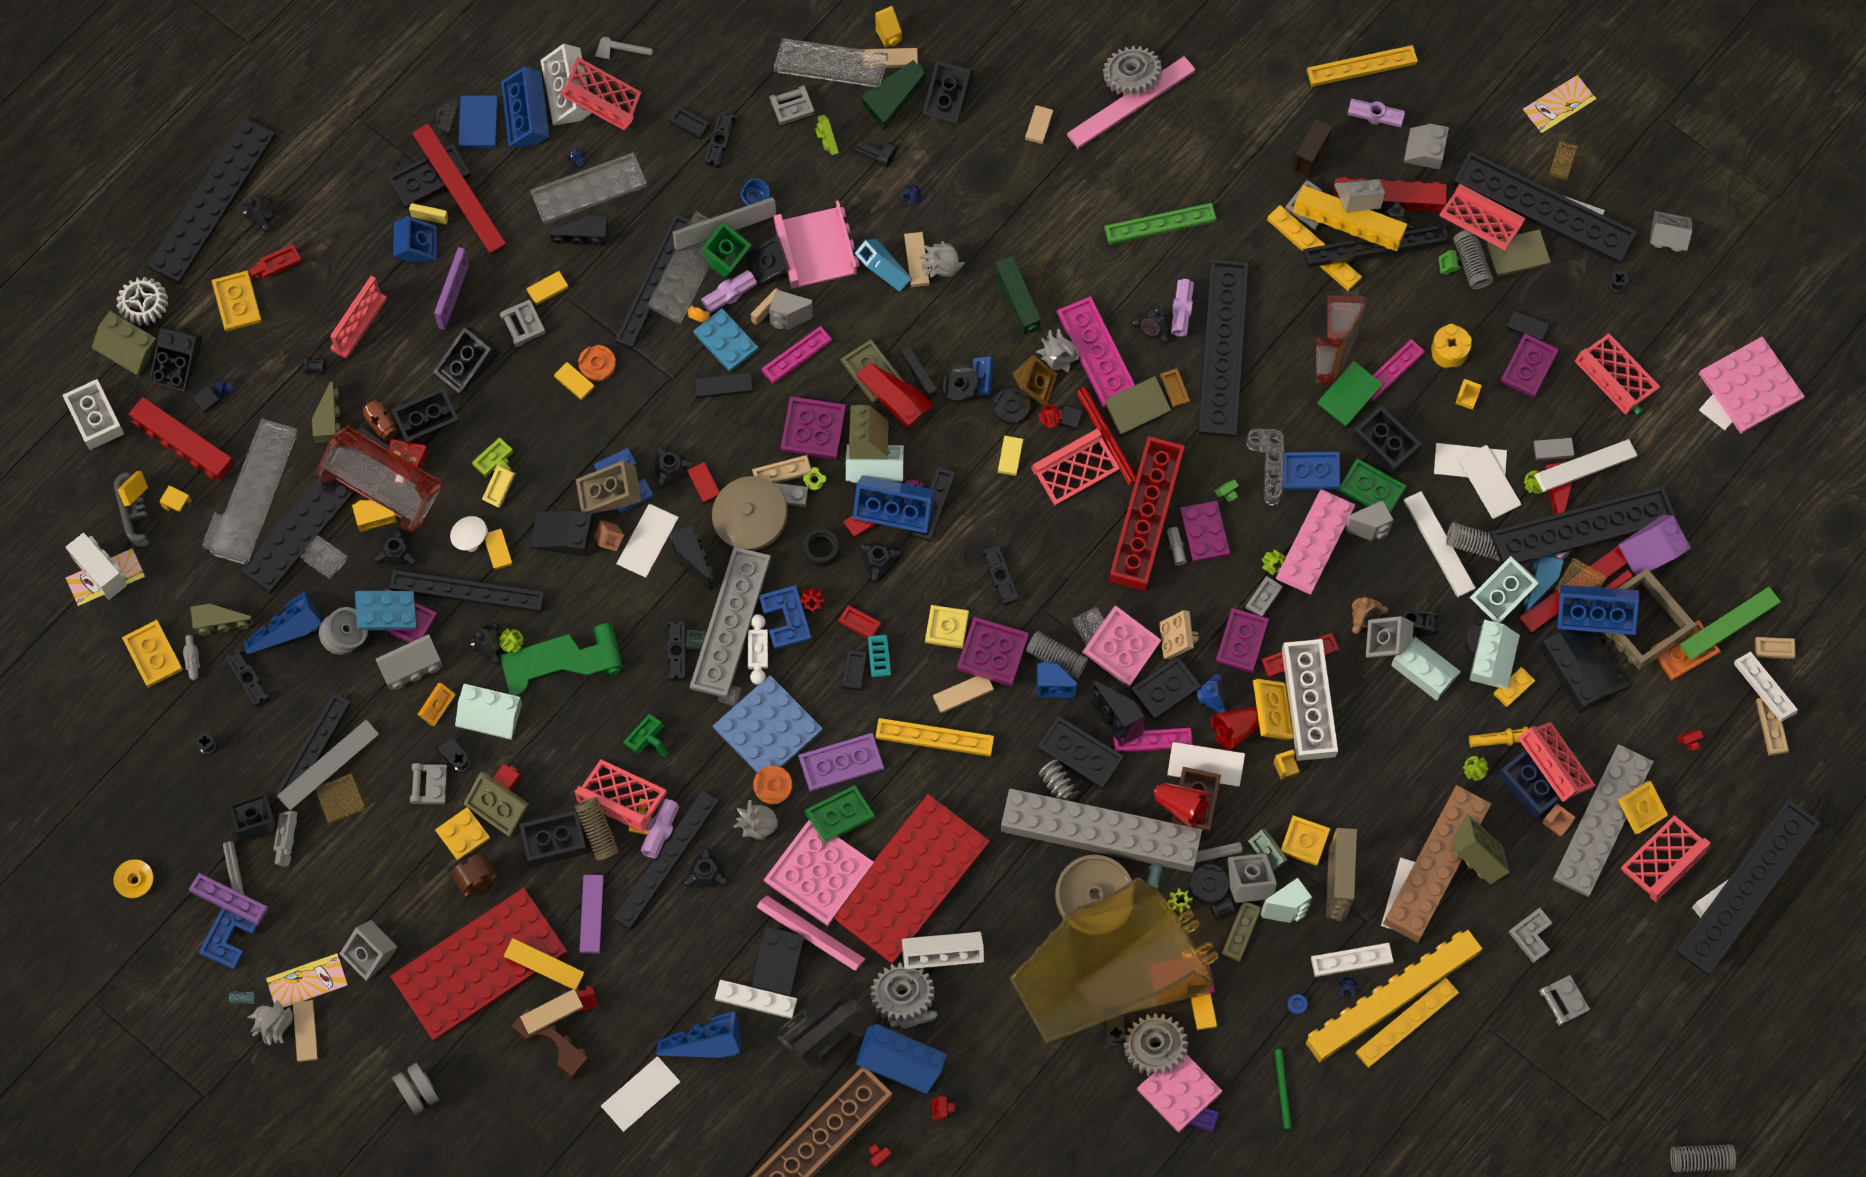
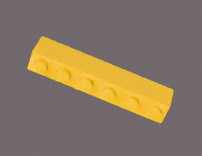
(1363, 223)

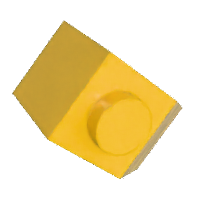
(888, 27)
(372, 515)

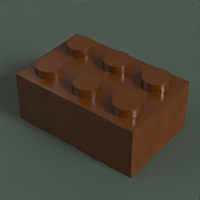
(1202, 781)

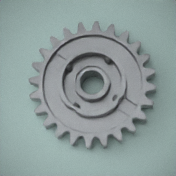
(1132, 71)
(904, 1006)
(1160, 1058)

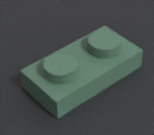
(1263, 843)

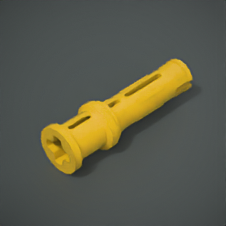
(1507, 737)

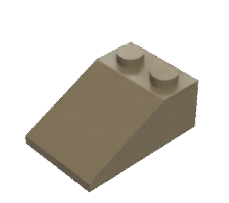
(609, 488)

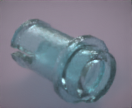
(1154, 875)
(241, 998)

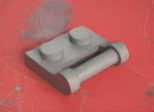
(794, 109)
(528, 319)
(435, 784)
(1570, 998)

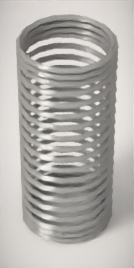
(1472, 280)
(1455, 529)
(1039, 640)
(1729, 1158)

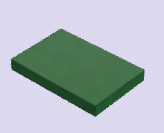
(1349, 394)
(1371, 486)
(839, 814)

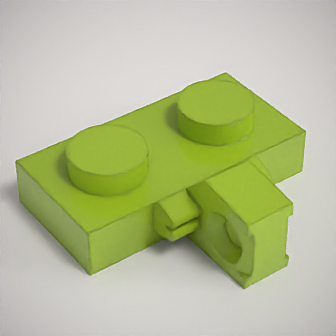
(824, 130)
(493, 456)

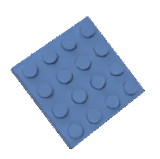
(767, 726)

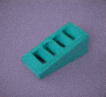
(881, 639)

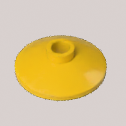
(127, 872)

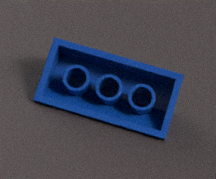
(525, 108)
(893, 504)
(1598, 609)
(900, 1058)

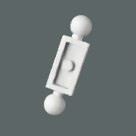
(758, 649)

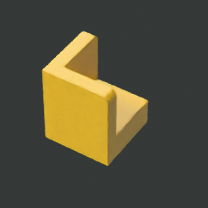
(1468, 394)
(174, 499)
(1286, 764)

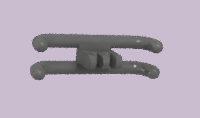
(131, 513)

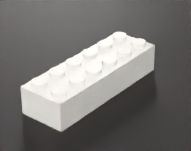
(1309, 700)

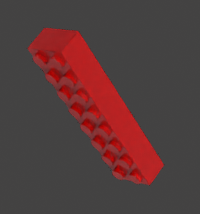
(1146, 513)

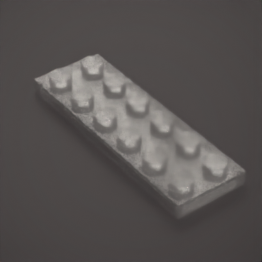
(830, 62)
(588, 188)
(680, 279)

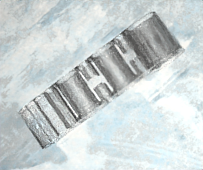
(1270, 466)

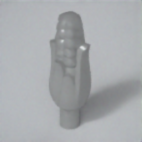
(191, 657)
(926, 1017)

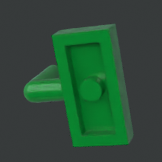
(645, 734)

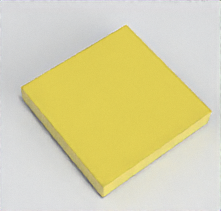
(947, 626)

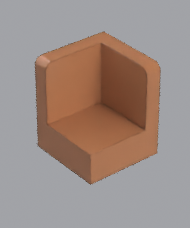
(608, 535)
(1558, 820)

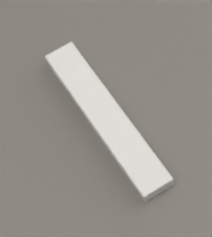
(1586, 465)
(1436, 541)

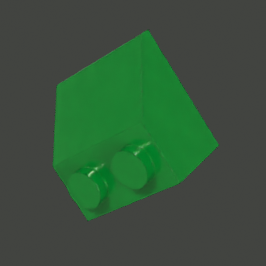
(724, 249)

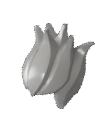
(941, 260)
(1058, 352)
(757, 821)
(271, 1022)

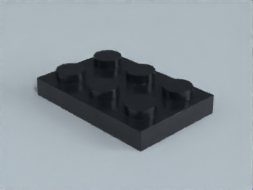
(1166, 688)

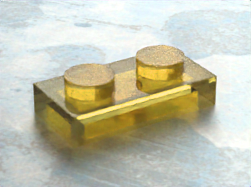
(1563, 160)

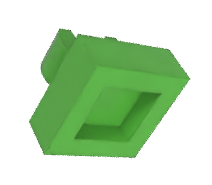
(1448, 262)
(1227, 490)

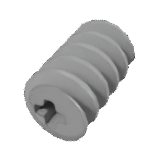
(1056, 781)

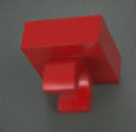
(1690, 739)
(587, 998)
(941, 1108)
(879, 1157)

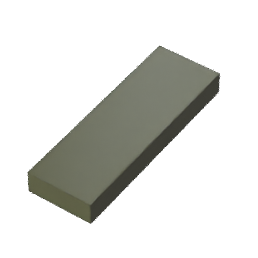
(1241, 931)

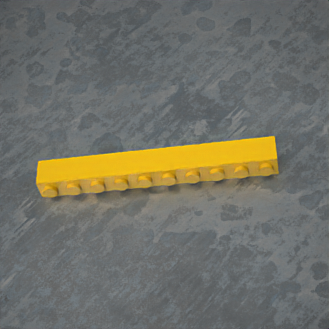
(1393, 996)

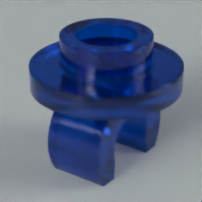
(576, 156)
(914, 192)
(225, 388)
(1348, 984)

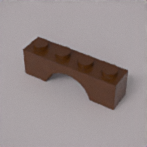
(570, 1059)

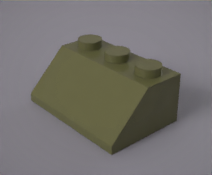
(124, 343)
(867, 433)
(1480, 851)

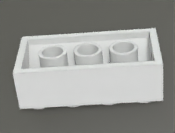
(556, 71)

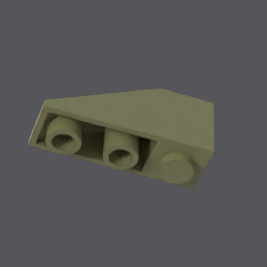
(325, 418)
(212, 618)

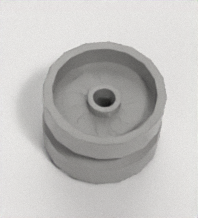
(340, 632)
(417, 1087)

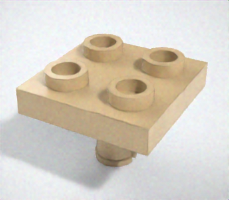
(1177, 635)

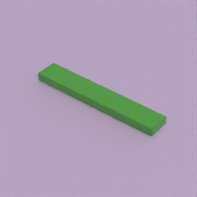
(1160, 223)
(1729, 623)

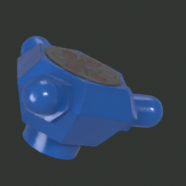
(1213, 694)

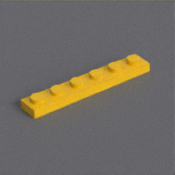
(1362, 66)
(1303, 239)
(934, 737)
(1407, 1022)

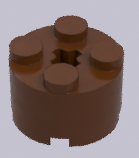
(474, 876)

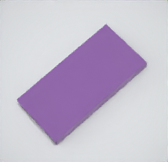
(451, 288)
(841, 762)

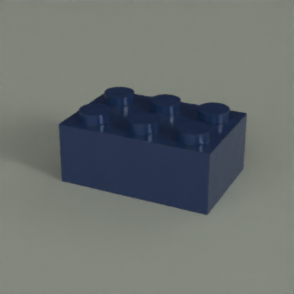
(1529, 785)

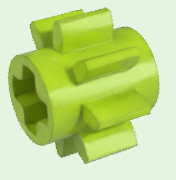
(1531, 483)
(1273, 561)
(511, 640)
(1475, 768)
(1180, 895)

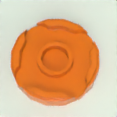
(597, 363)
(772, 784)

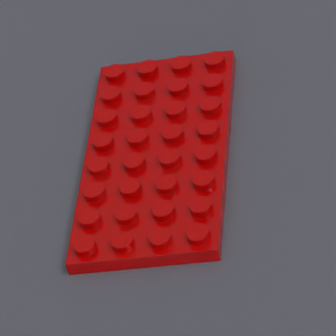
(910, 878)
(470, 965)

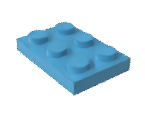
(725, 340)
(385, 610)

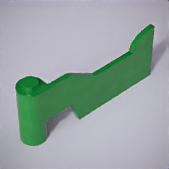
(562, 655)

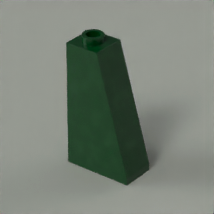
(893, 94)
(1017, 295)

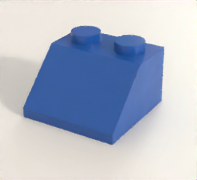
(415, 240)
(1054, 682)

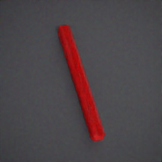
(1107, 436)

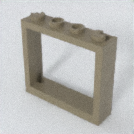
(1670, 606)
(1341, 873)

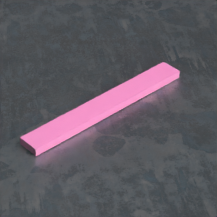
(1127, 105)

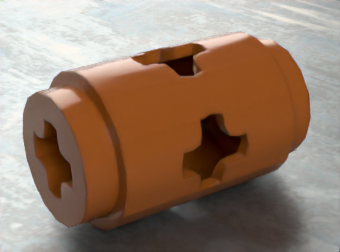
(381, 420)

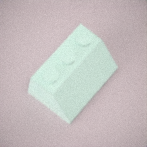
(885, 469)
(1505, 590)
(1494, 655)
(1426, 668)
(488, 711)
(1288, 903)

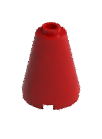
(1235, 726)
(1183, 802)

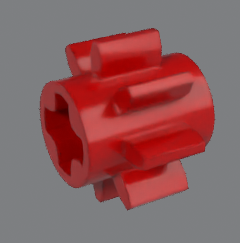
(1050, 416)
(814, 594)

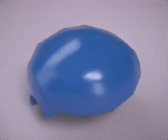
(754, 191)

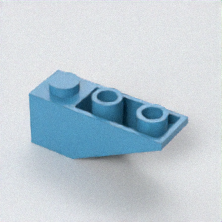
(883, 264)
(1547, 573)

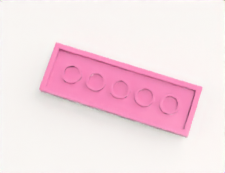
(1315, 541)

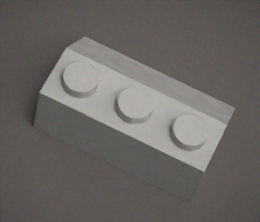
(409, 663)

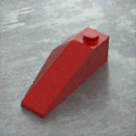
(897, 396)

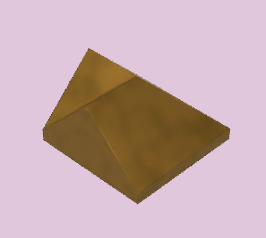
(1036, 379)

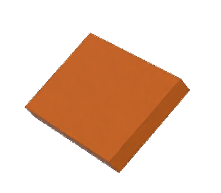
(1677, 663)

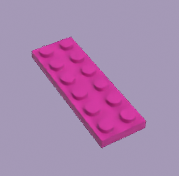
(1095, 349)

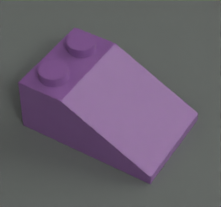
(1654, 544)

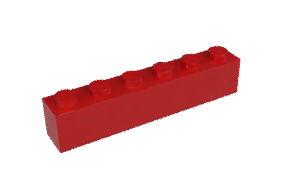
(1410, 195)
(181, 439)

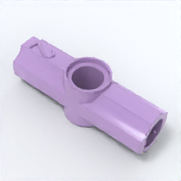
(1365, 110)
(729, 291)
(1182, 307)
(659, 828)

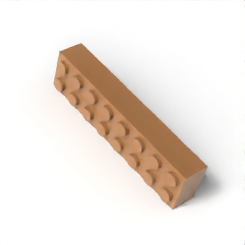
(1433, 867)
(829, 1128)

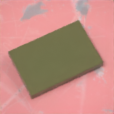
(1522, 254)
(860, 358)
(1137, 405)
(496, 804)

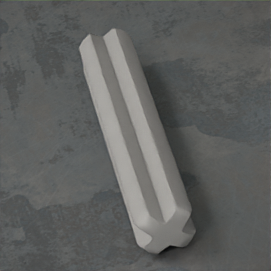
(1217, 852)
(233, 868)

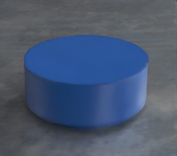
(1297, 1004)

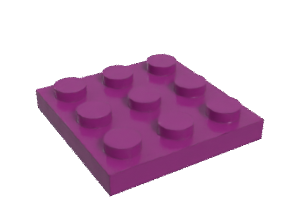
(813, 427)
(992, 651)

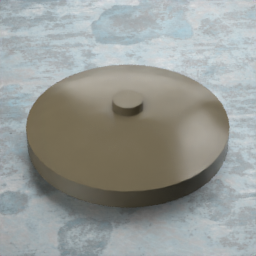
(750, 513)
(1087, 881)

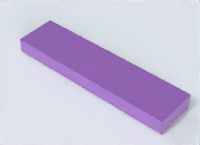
(228, 899)
(591, 914)

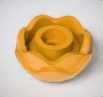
(698, 314)

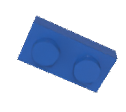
(984, 368)

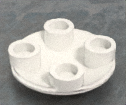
(468, 533)

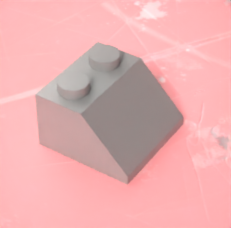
(1426, 145)
(1360, 194)
(1670, 231)
(789, 310)
(1370, 522)
(1388, 636)
(1251, 877)
(368, 949)

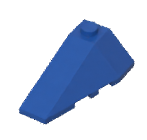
(296, 621)
(714, 1039)

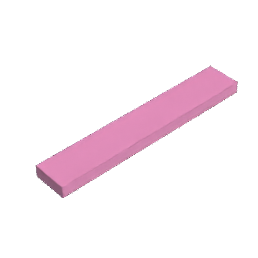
(811, 933)

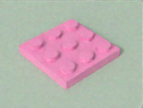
(1121, 646)
(1180, 1094)

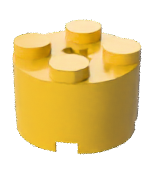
(1459, 342)

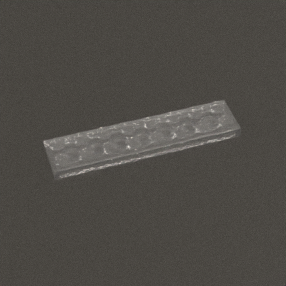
(253, 491)

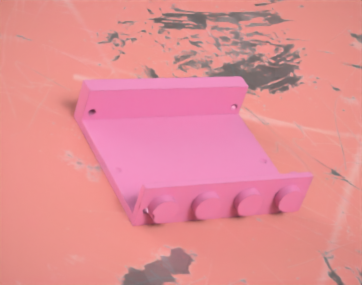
(817, 246)

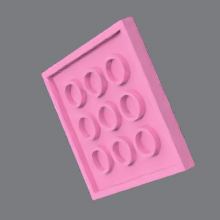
(1751, 385)
(818, 874)

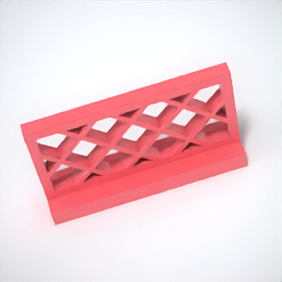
(596, 103)
(1485, 210)
(357, 318)
(1607, 380)
(1068, 452)
(1547, 760)
(615, 810)
(1676, 871)

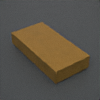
(1174, 388)

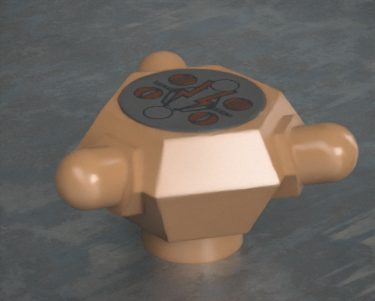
(1364, 610)

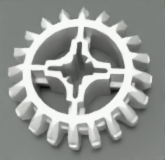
(157, 300)

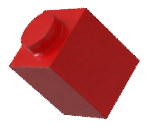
(508, 777)

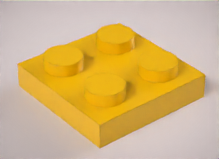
(1642, 807)
(462, 834)
(1305, 840)

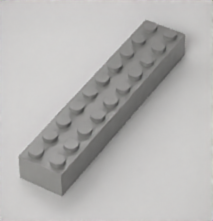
(1100, 830)

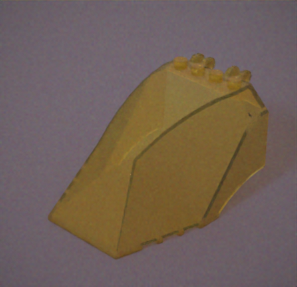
(1112, 961)

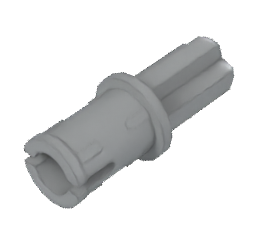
(1176, 546)

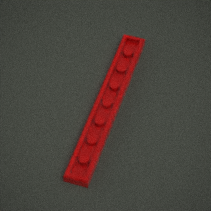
(459, 189)
(1549, 607)

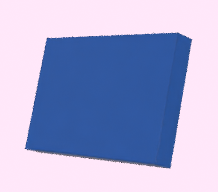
(478, 121)
(1311, 470)

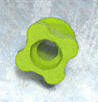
(814, 474)

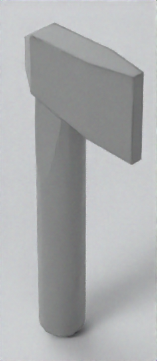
(606, 44)

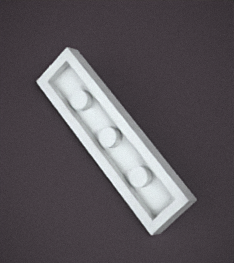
(1765, 686)
(1351, 960)
(756, 999)

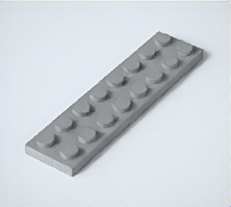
(730, 622)
(1601, 821)

